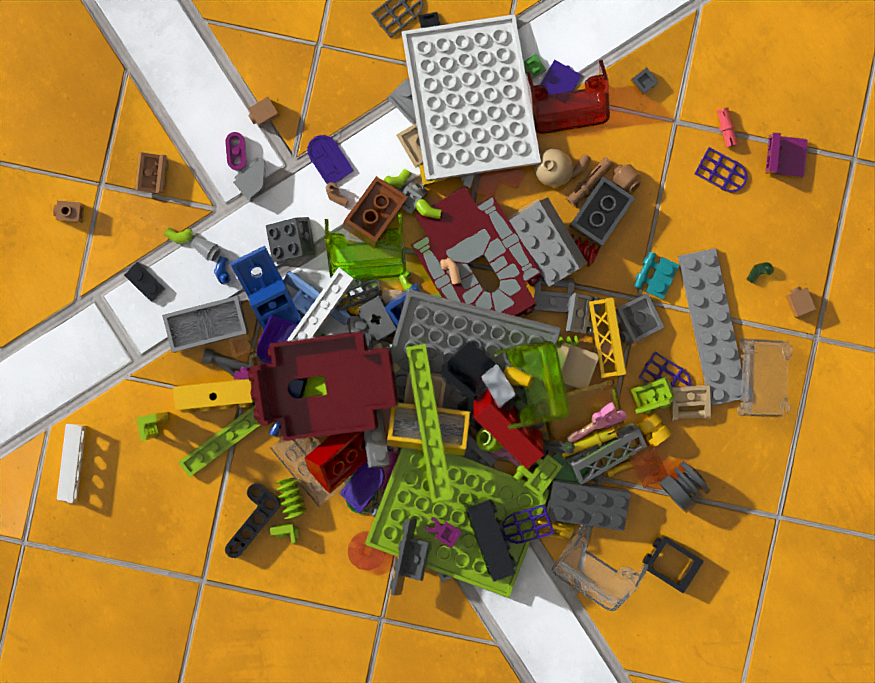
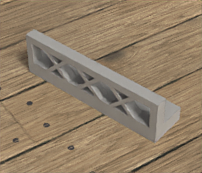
(590, 456)

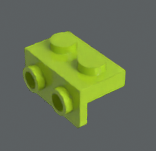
(653, 395)

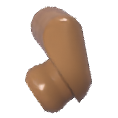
(581, 166)
(334, 194)

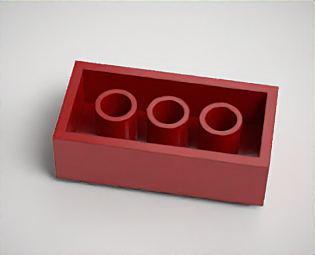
(522, 442)

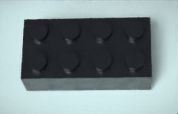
(489, 538)

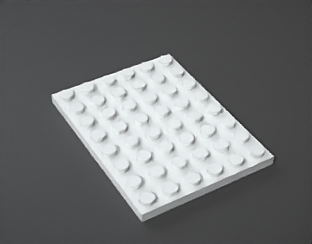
(470, 97)

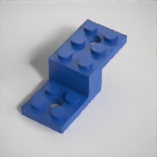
(266, 290)

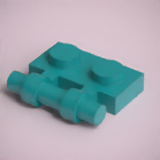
(662, 277)

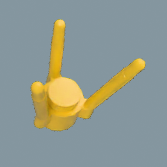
(563, 529)

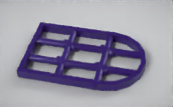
(718, 163)
(664, 368)
(531, 518)

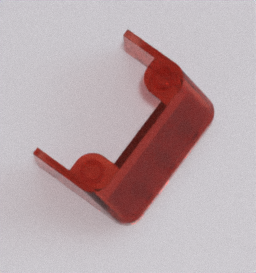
(571, 108)

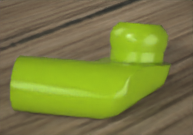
(398, 181)
(426, 210)
(404, 280)

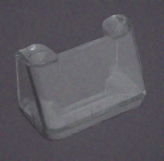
(765, 378)

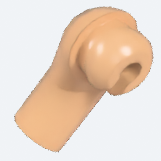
(453, 269)

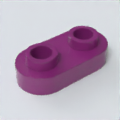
(237, 151)

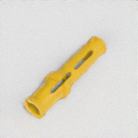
(592, 440)

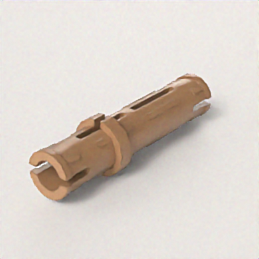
(586, 185)

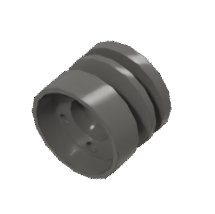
(684, 486)

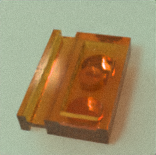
(648, 466)

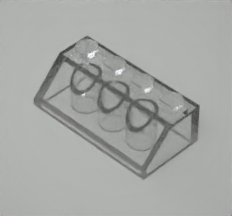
(292, 455)

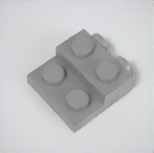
(637, 319)

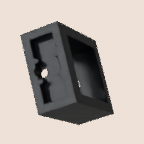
(688, 574)

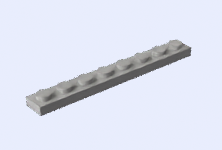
(374, 439)

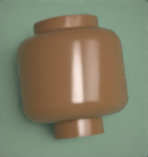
(627, 177)

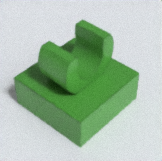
(534, 66)

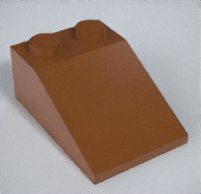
(374, 212)

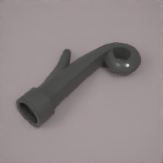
(226, 363)

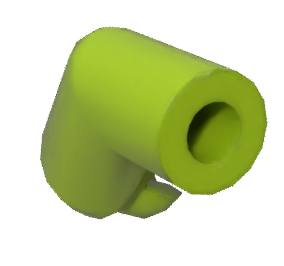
(181, 237)

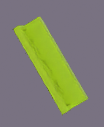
(148, 425)

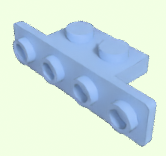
(307, 295)

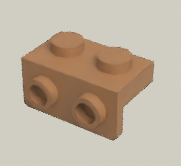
(151, 173)

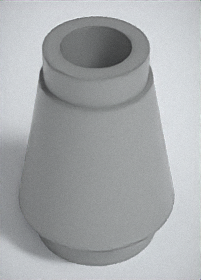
(207, 249)

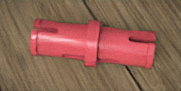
(727, 127)

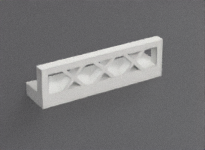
(71, 463)

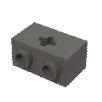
(368, 314)

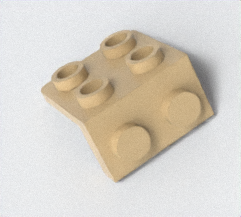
(576, 365)

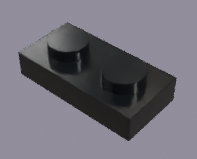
(144, 281)

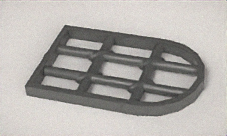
(397, 19)
(362, 285)

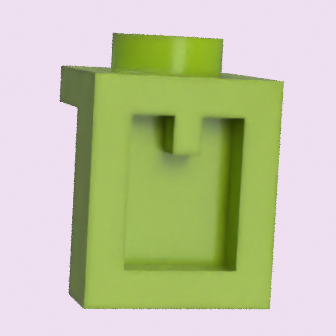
(282, 530)

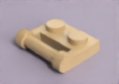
(691, 396)

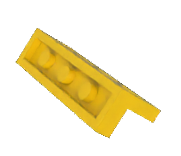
(614, 340)

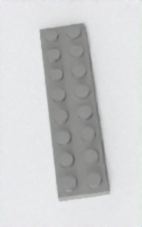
(712, 325)

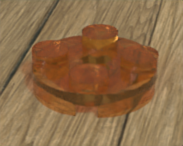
(361, 560)

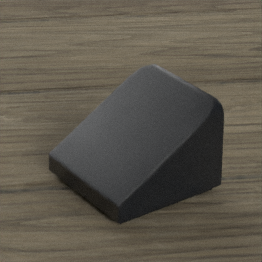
(429, 20)

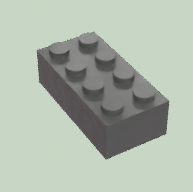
(588, 504)

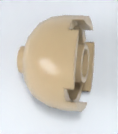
(554, 168)

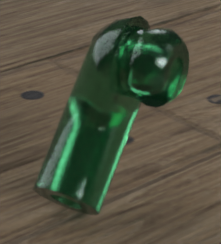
(759, 269)

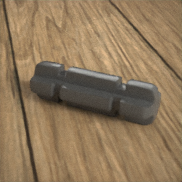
(558, 446)

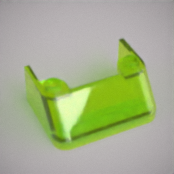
(364, 261)
(547, 393)

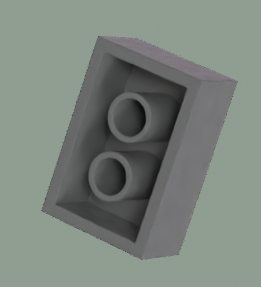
(602, 211)

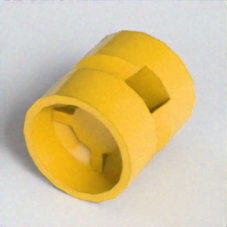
(654, 429)

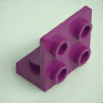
(786, 155)

